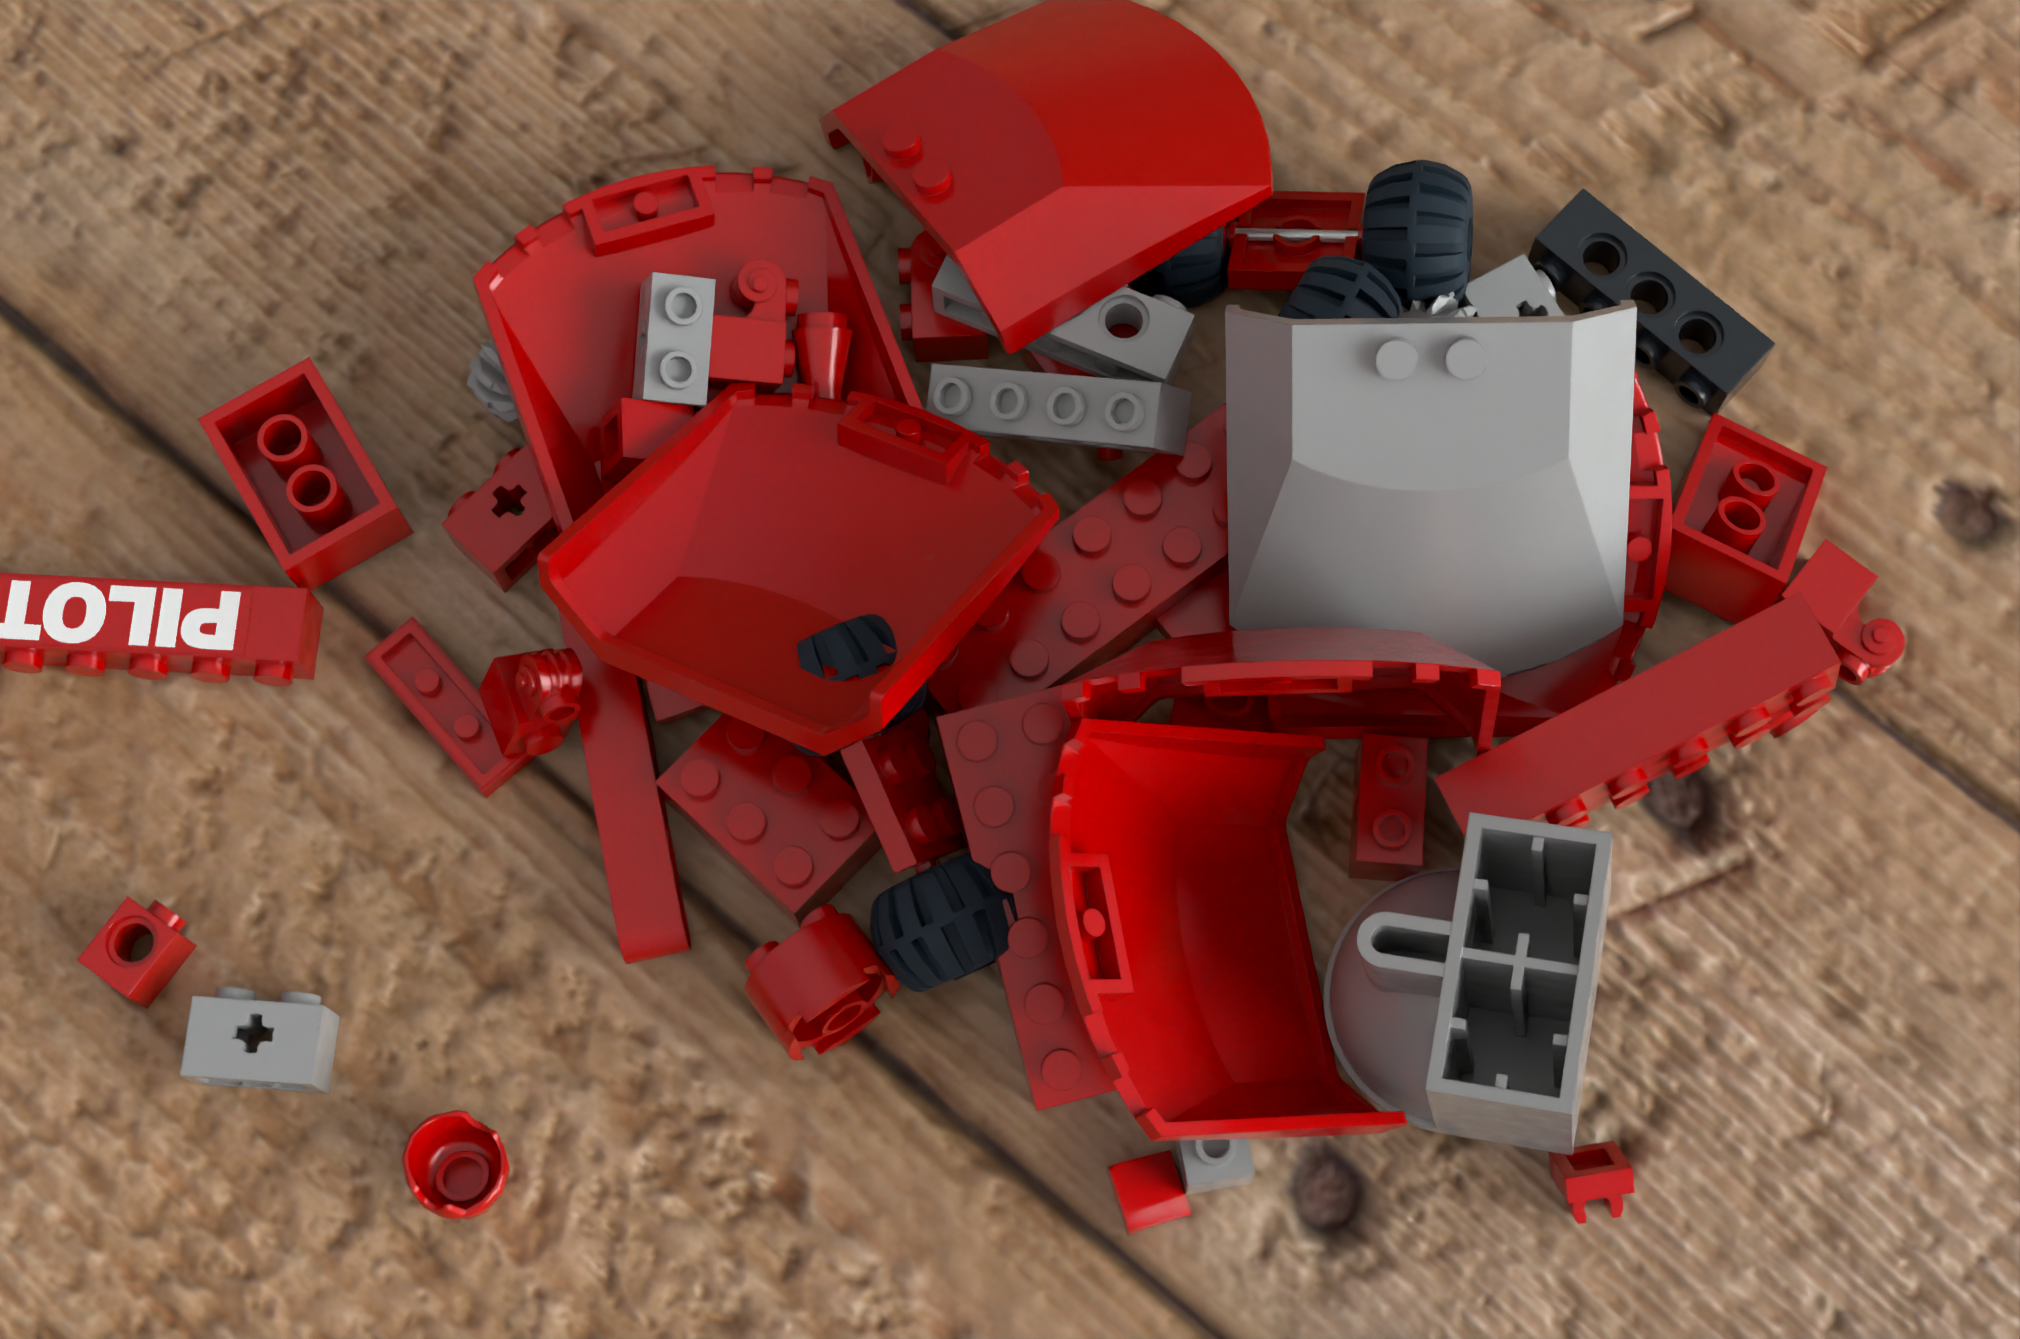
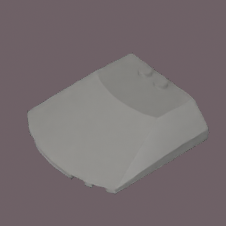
(1432, 477)

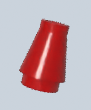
(823, 351)

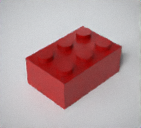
(305, 476)
(772, 813)

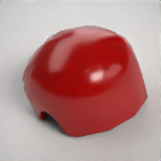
(455, 1165)

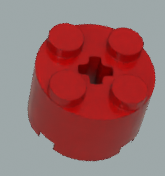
(818, 982)

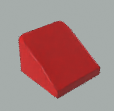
(1148, 1191)

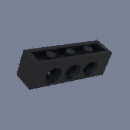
(1684, 306)

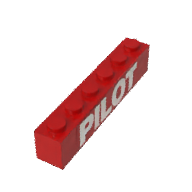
(158, 628)

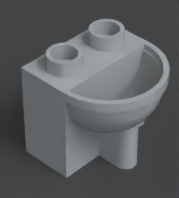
(1479, 985)

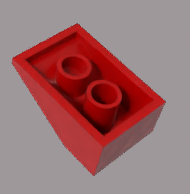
(1739, 520)

